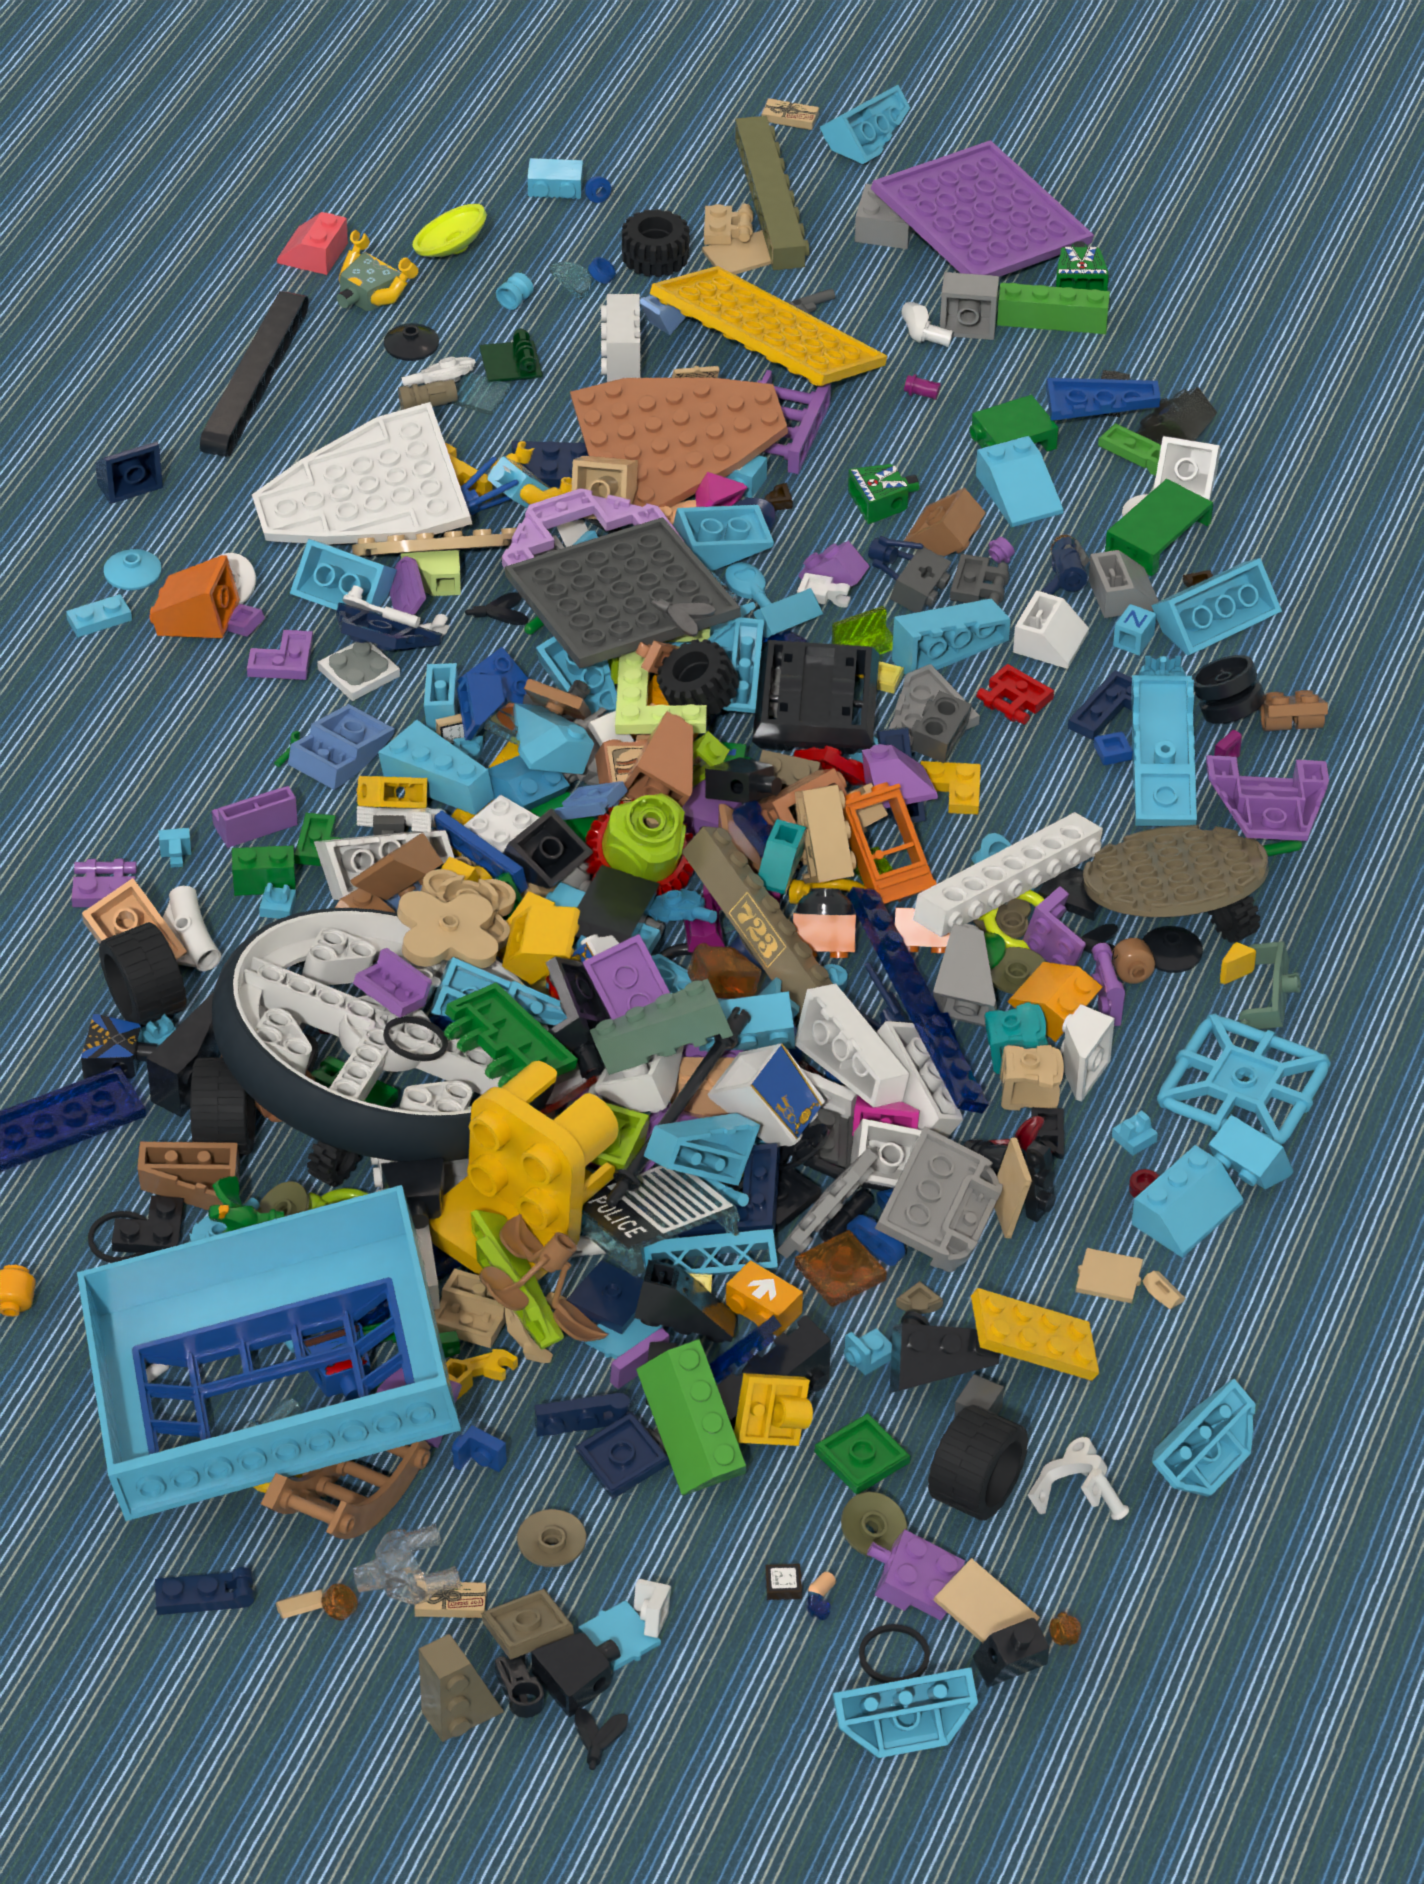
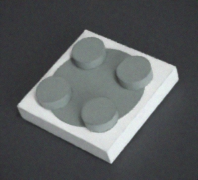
(358, 669)

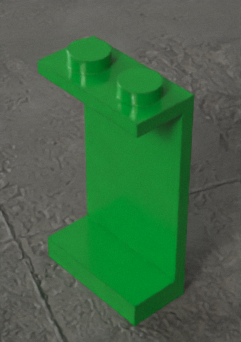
(1157, 523)

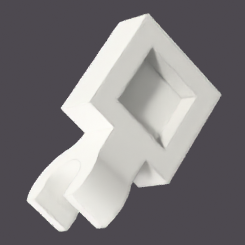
(825, 589)

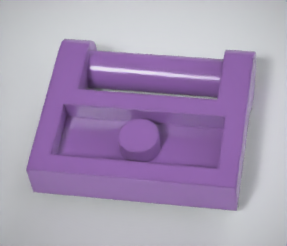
(1112, 993)

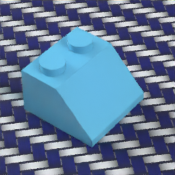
(1250, 1154)

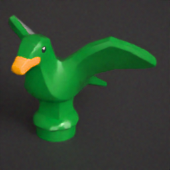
(232, 1211)

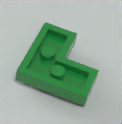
(314, 828)

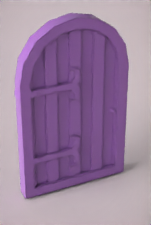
(407, 587)

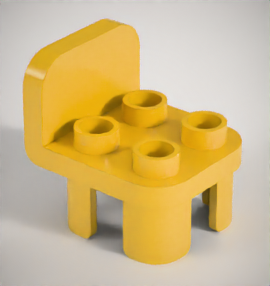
(527, 1164)

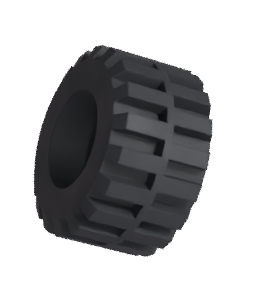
(655, 242)
(698, 676)

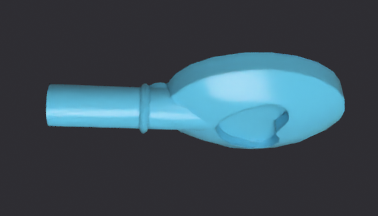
(747, 582)
(728, 1193)

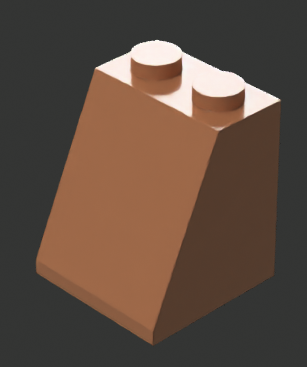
(664, 762)

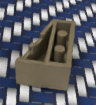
(452, 1690)

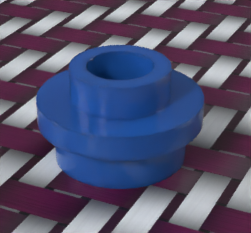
(595, 183)

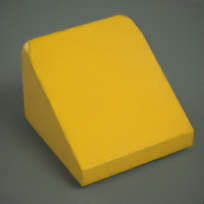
(1237, 963)

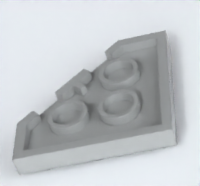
(917, 690)
(828, 1203)

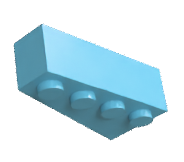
(449, 772)

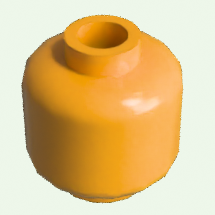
(16, 1290)

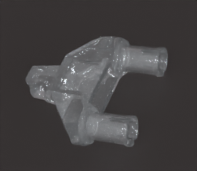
(398, 1570)

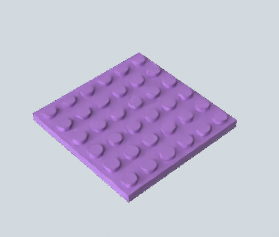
(981, 211)

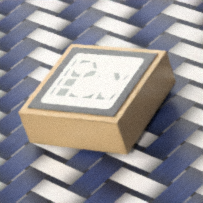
(450, 727)

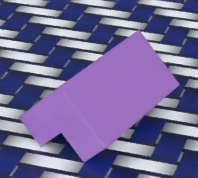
(256, 816)

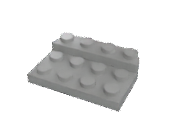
(941, 1200)

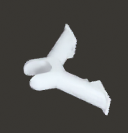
(418, 818)

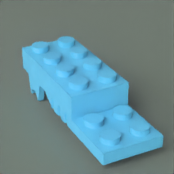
(1163, 744)

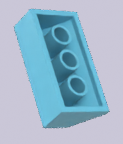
(1218, 607)

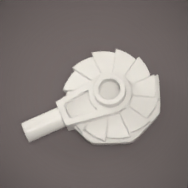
(446, 369)

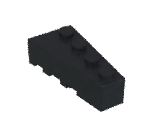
(800, 1354)

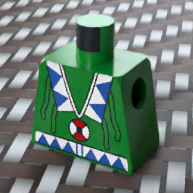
(1082, 268)
(880, 491)

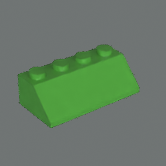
(1053, 308)
(691, 1418)

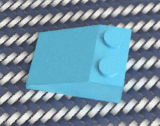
(1018, 481)
(723, 533)

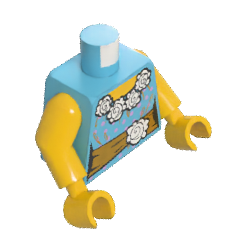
(530, 487)

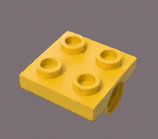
(772, 1409)

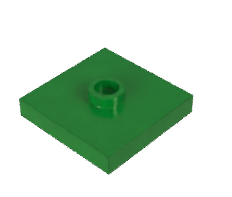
(862, 1454)

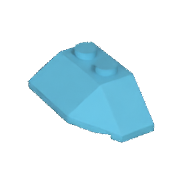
(743, 646)
(1208, 1442)
(907, 1712)

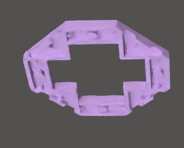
(612, 512)

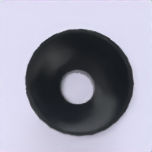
(825, 902)

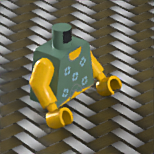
(370, 281)

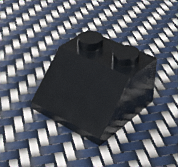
(547, 850)

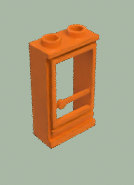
(898, 883)

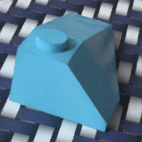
(565, 671)

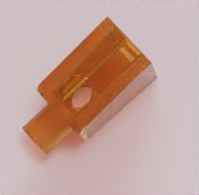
(726, 970)

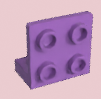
(1049, 935)

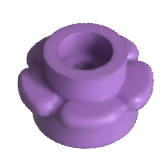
(1000, 550)

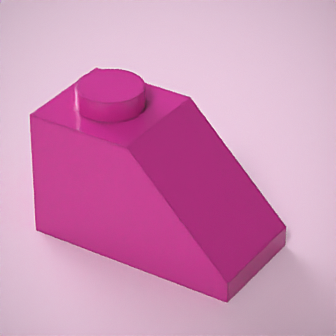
(895, 1113)

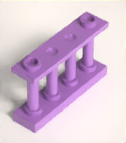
(810, 422)

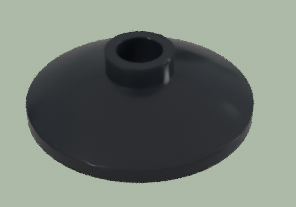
(411, 341)
(1174, 948)

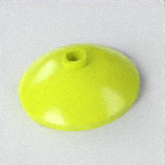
(450, 231)

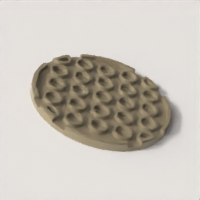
(1175, 871)

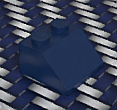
(130, 473)

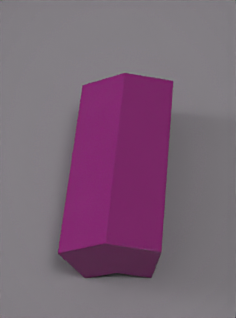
(702, 931)

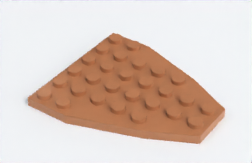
(678, 429)

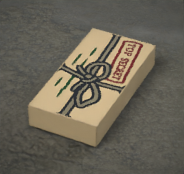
(791, 114)
(461, 1603)

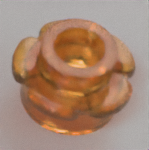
(1065, 1629)

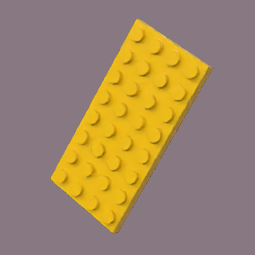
(768, 325)

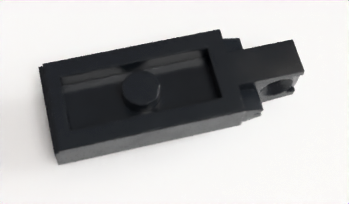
(1041, 1191)

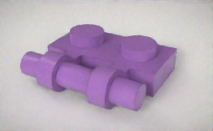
(91, 889)

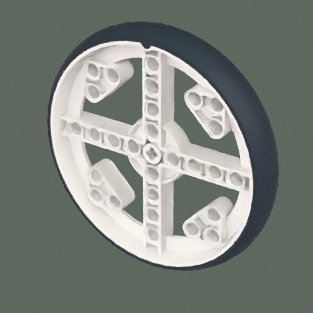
(273, 1053)

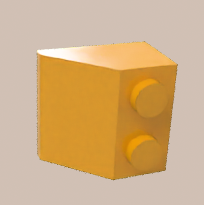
(1058, 991)

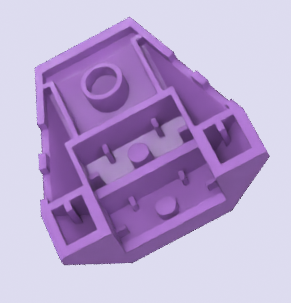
(1267, 804)

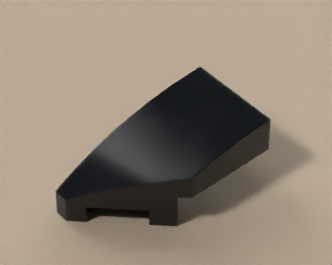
(1052, 1131)

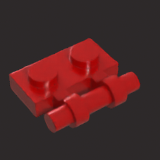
(1020, 689)

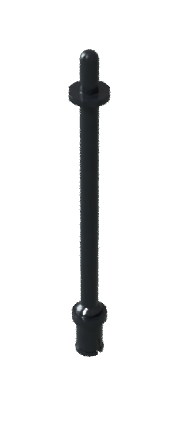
(627, 1178)

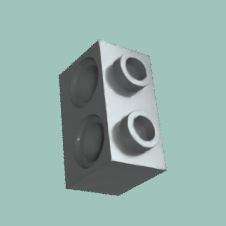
(941, 726)

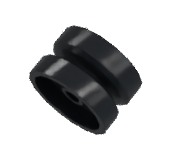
(1228, 689)

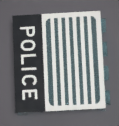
(659, 1209)

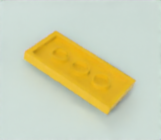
(1034, 1334)

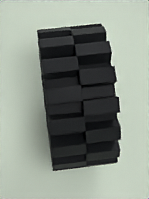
(1236, 920)
(331, 1163)

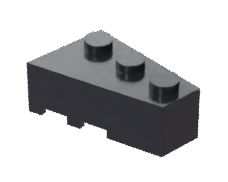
(934, 1353)

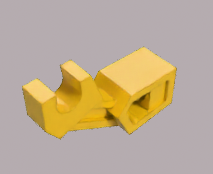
(485, 1364)

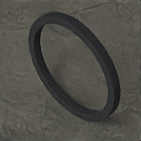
(417, 1057)
(100, 1221)
(897, 1628)

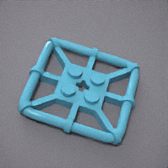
(1236, 1063)

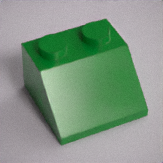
(262, 865)

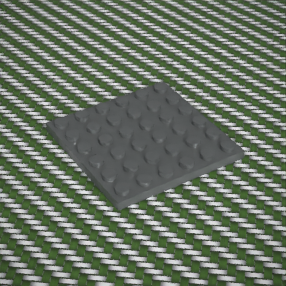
(602, 590)

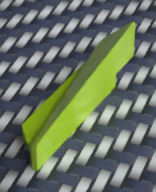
(490, 1251)

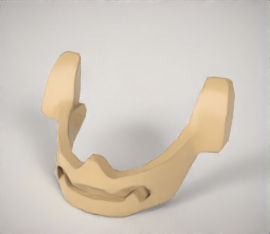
(520, 1334)

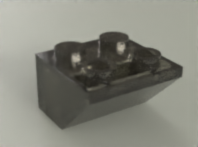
(1178, 417)

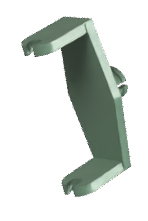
(1282, 985)

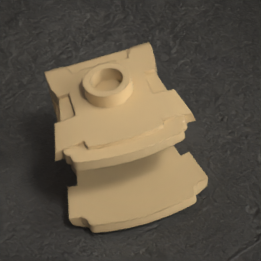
(1031, 1077)

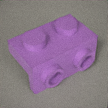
(394, 984)

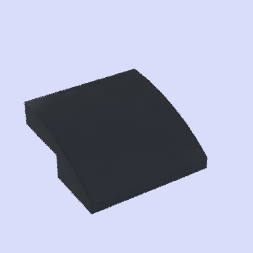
(1078, 899)

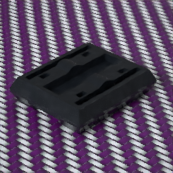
(815, 696)

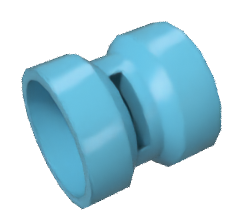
(514, 291)

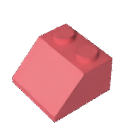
(316, 244)

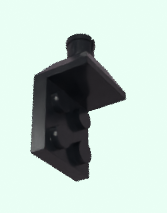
(583, 1013)

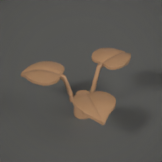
(551, 1257)

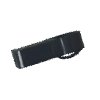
(517, 1682)

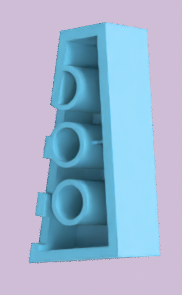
(948, 634)

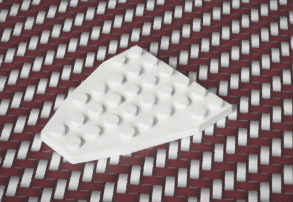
(368, 484)

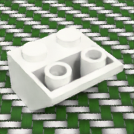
(1049, 630)

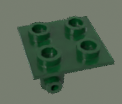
(511, 359)

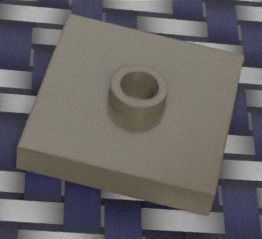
(527, 1623)

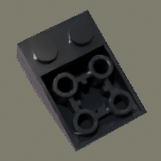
(680, 1302)

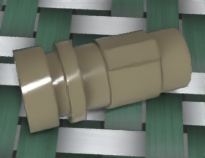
(435, 392)

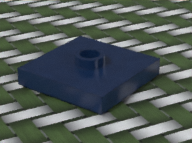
(608, 1296)
(622, 1455)

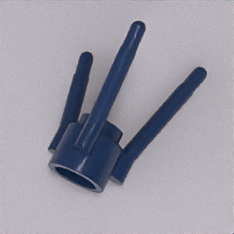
(884, 551)
(893, 1012)

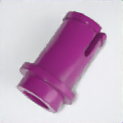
(922, 387)

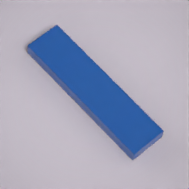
(479, 850)

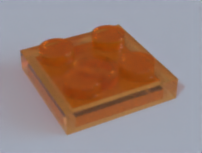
(840, 1268)

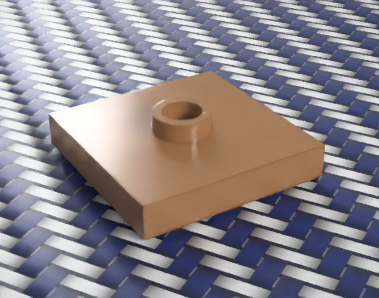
(557, 700)

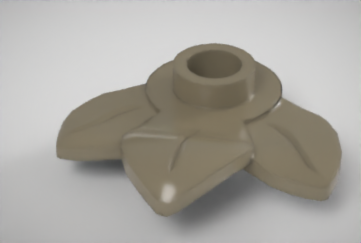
(1011, 918)

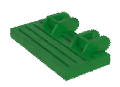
(503, 1028)

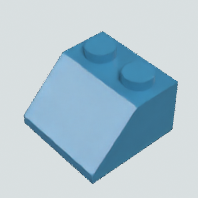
(526, 786)

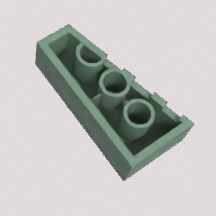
(661, 1027)

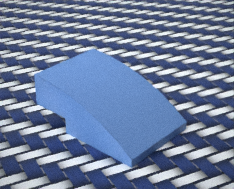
(339, 746)

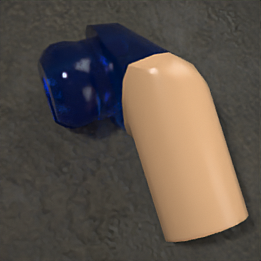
(815, 1605)

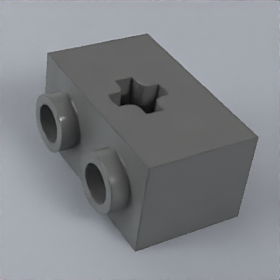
(921, 580)

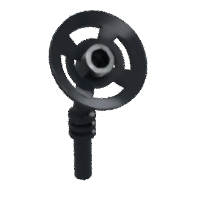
(806, 1153)

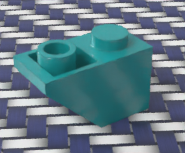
(782, 855)

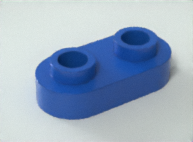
(877, 1243)

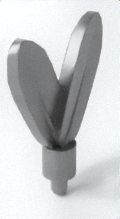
(683, 613)

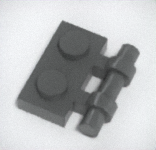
(970, 579)

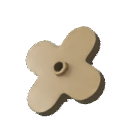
(447, 885)
(447, 929)

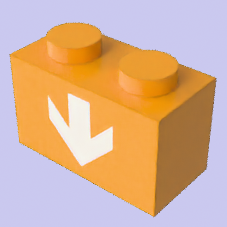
(762, 1294)

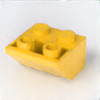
(539, 936)

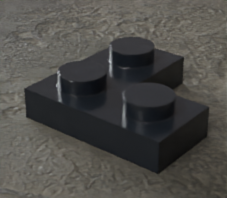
(154, 1234)

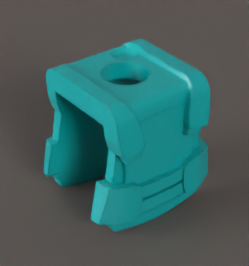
(1016, 1027)

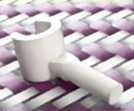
(438, 624)

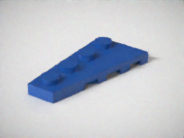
(1091, 397)

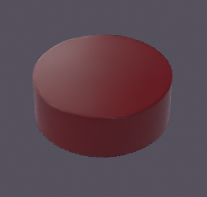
(1141, 1180)

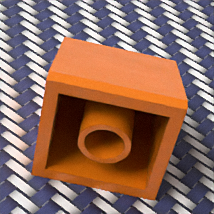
(196, 601)

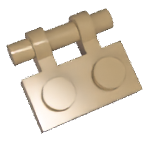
(723, 224)

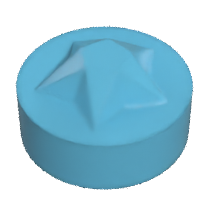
(837, 975)

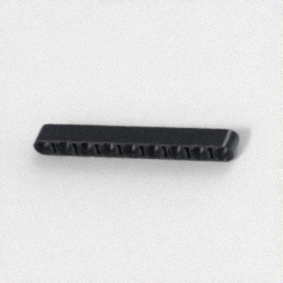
(254, 374)

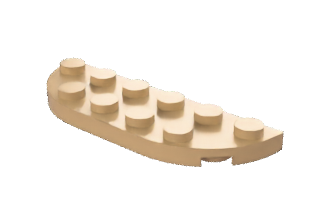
(426, 542)

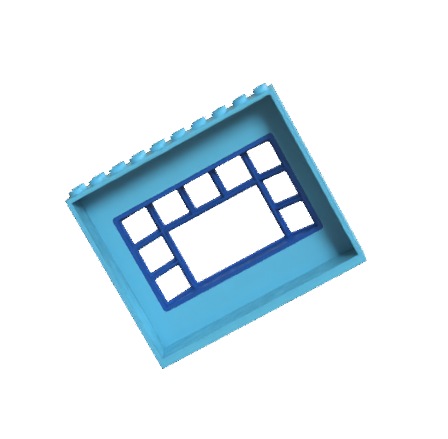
(249, 1294)

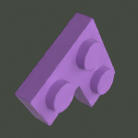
(286, 663)

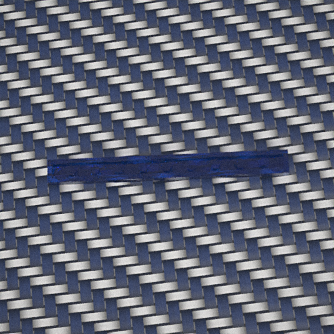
(918, 1000)

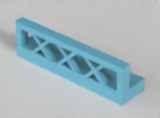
(709, 1246)

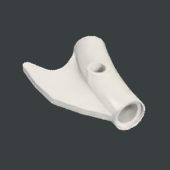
(187, 924)

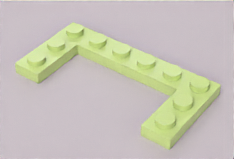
(632, 711)

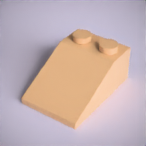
(124, 910)

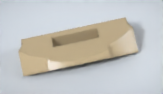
(1162, 1290)
(299, 1603)

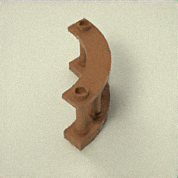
(355, 1512)

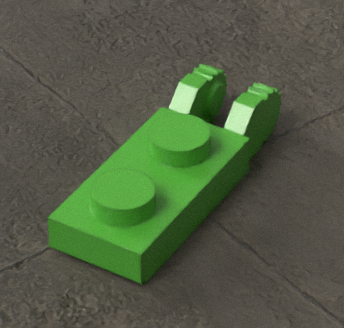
(1131, 447)

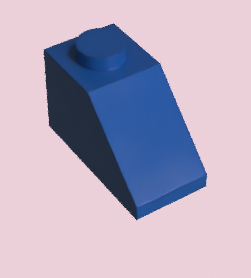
(478, 700)

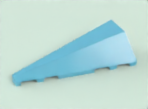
(462, 979)

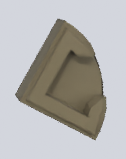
(919, 1299)

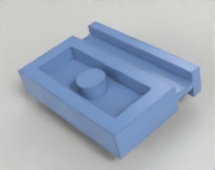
(592, 800)

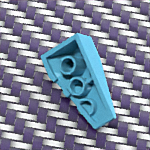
(867, 127)
(550, 740)

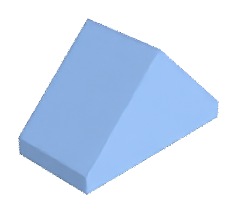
(660, 315)

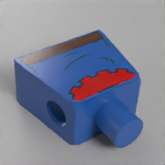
(336, 1377)

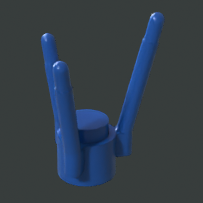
(474, 502)

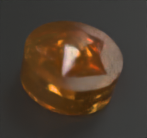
(339, 1601)

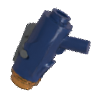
(1068, 564)

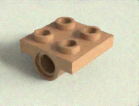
(1303, 709)

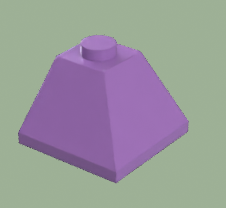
(891, 765)

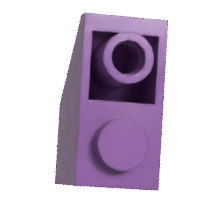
(839, 562)

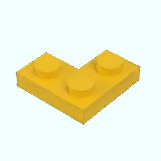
(961, 782)

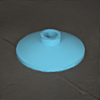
(132, 569)

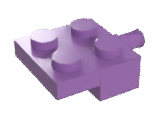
(914, 1573)

